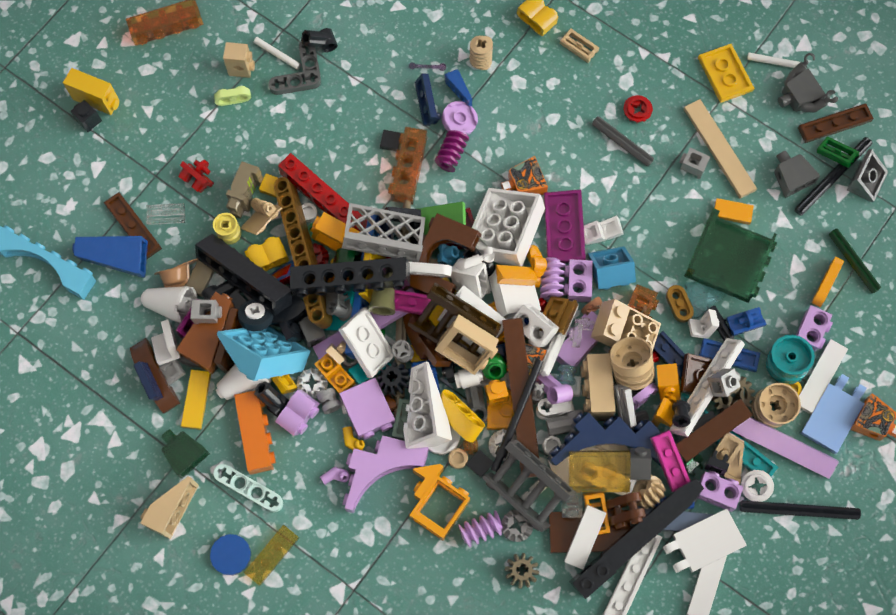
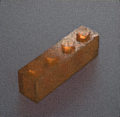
(164, 22)

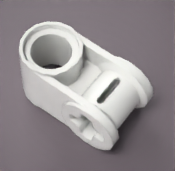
(555, 410)

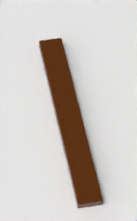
(518, 377)

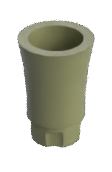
(383, 301)

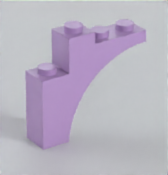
(370, 467)

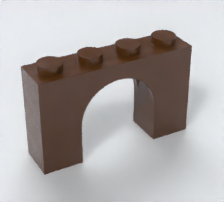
(443, 231)

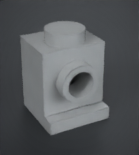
(694, 162)
(199, 309)
(728, 381)

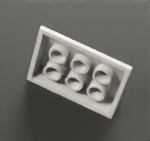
(508, 224)

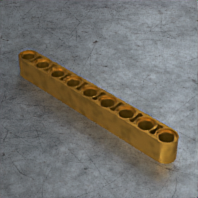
(300, 240)

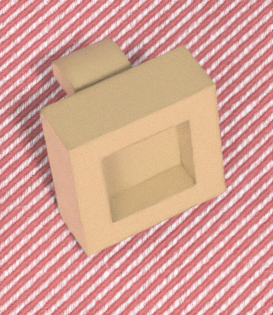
(337, 352)

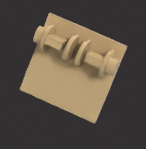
(264, 214)

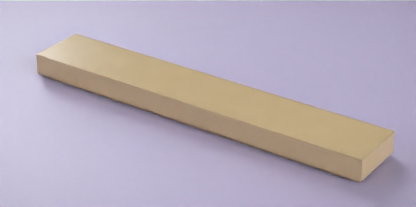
(720, 149)

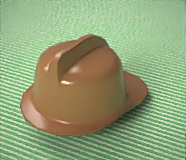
(176, 276)

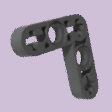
(307, 73)

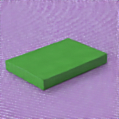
(454, 211)

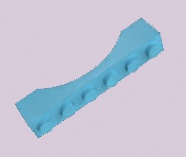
(74, 279)

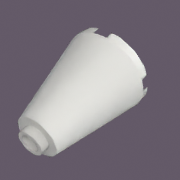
(169, 301)
(235, 383)

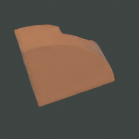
(593, 305)

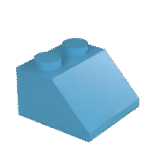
(612, 268)

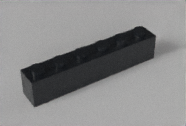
(243, 274)

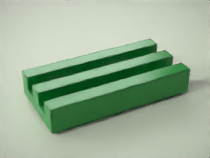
(835, 153)

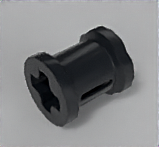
(681, 416)

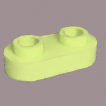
(232, 96)

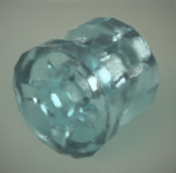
(566, 374)

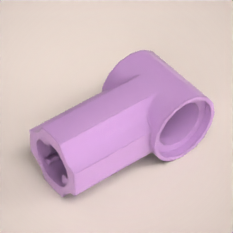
(554, 390)

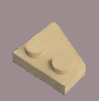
(734, 448)

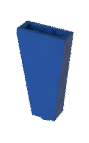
(114, 252)

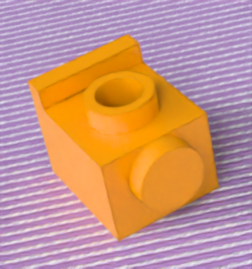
(496, 392)

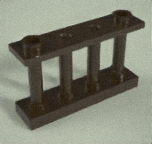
(454, 306)

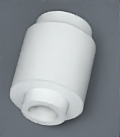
(465, 379)

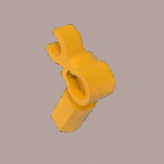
(537, 263)

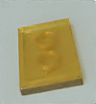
(599, 471)

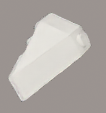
(427, 418)

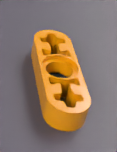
(827, 281)

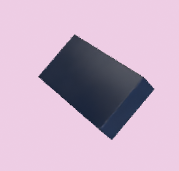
(148, 381)

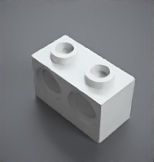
(536, 321)

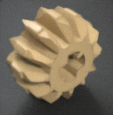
(650, 491)

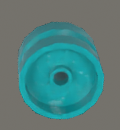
(790, 359)

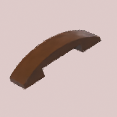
(143, 352)

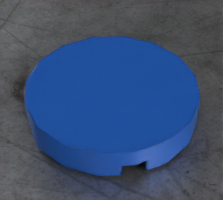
(230, 554)

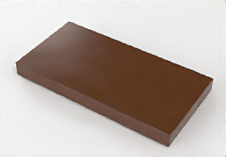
(563, 530)

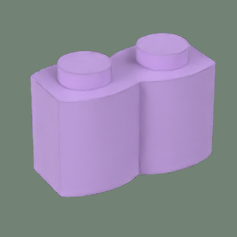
(297, 413)

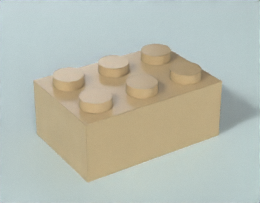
(598, 386)

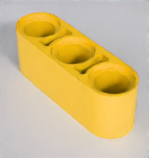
(461, 417)

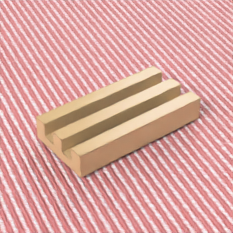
(578, 48)

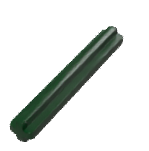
(854, 260)

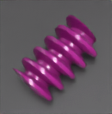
(451, 149)

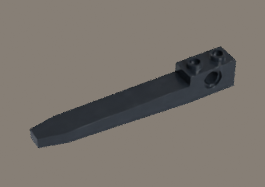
(635, 539)

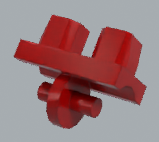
(190, 171)

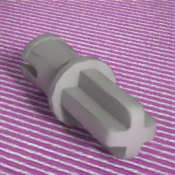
(537, 393)

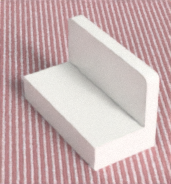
(165, 344)

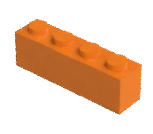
(254, 433)

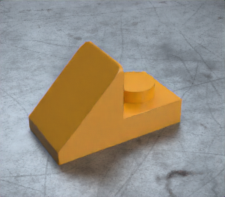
(663, 413)
(428, 474)

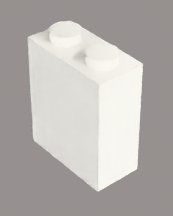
(511, 297)

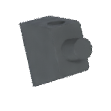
(794, 173)

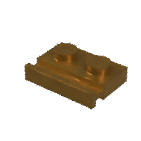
(560, 312)

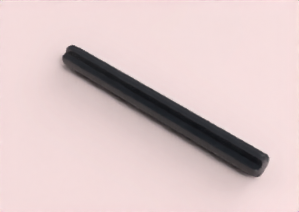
(829, 180)
(800, 510)

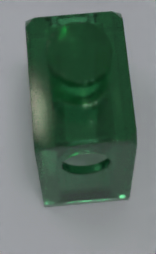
(182, 452)

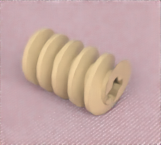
(481, 52)

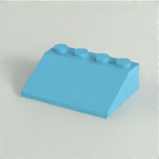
(263, 352)

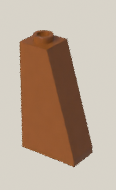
(202, 340)

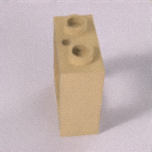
(459, 354)

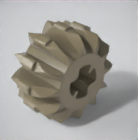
(527, 575)

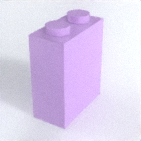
(367, 409)

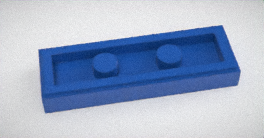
(746, 359)

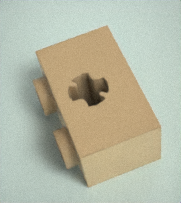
(238, 60)

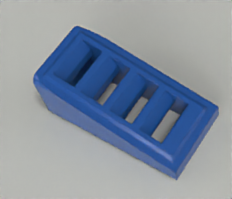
(456, 84)

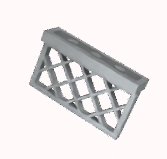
(382, 244)

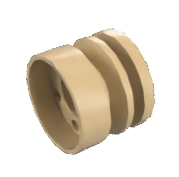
(632, 363)
(785, 401)

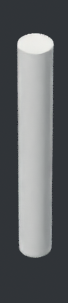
(277, 53)
(772, 60)

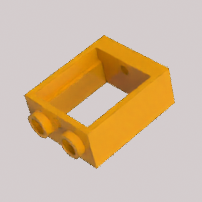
(329, 231)
(428, 524)

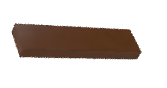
(835, 123)
(130, 222)
(713, 430)

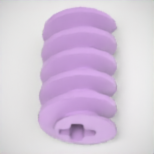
(551, 279)
(481, 529)

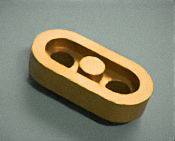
(680, 304)

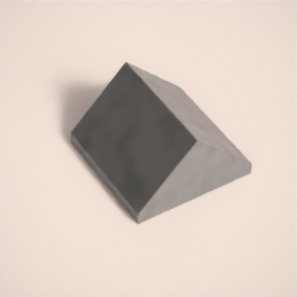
(868, 177)

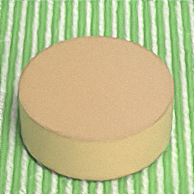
(458, 458)

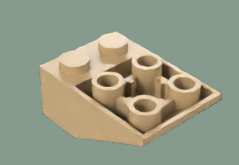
(621, 321)

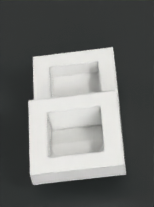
(602, 231)

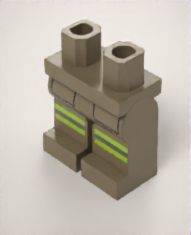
(242, 189)

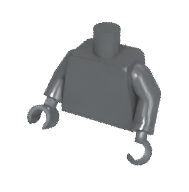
(804, 91)

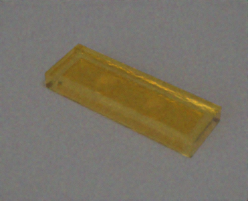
(271, 555)

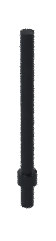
(501, 452)

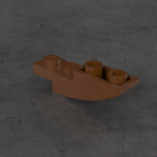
(425, 347)

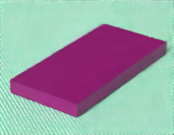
(564, 225)

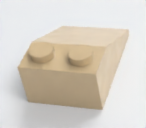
(169, 509)

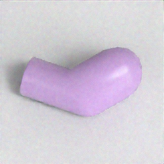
(335, 474)

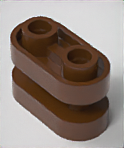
(632, 516)

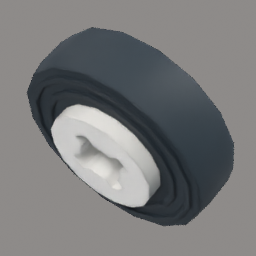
(254, 316)

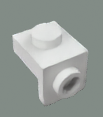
(705, 326)

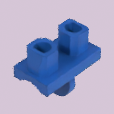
(746, 321)

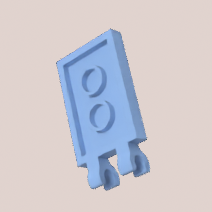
(834, 415)

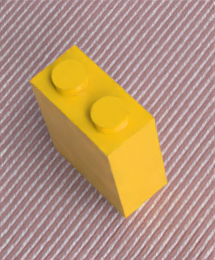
(91, 89)

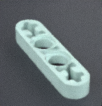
(247, 489)

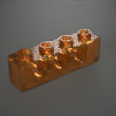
(410, 138)

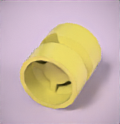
(227, 228)

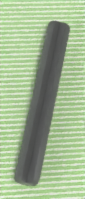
(622, 141)

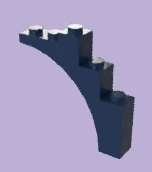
(615, 431)

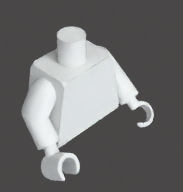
(473, 273)

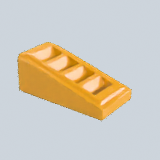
(595, 495)

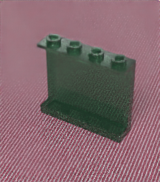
(730, 258)

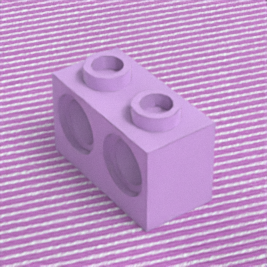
(582, 281)
(809, 327)
(717, 496)

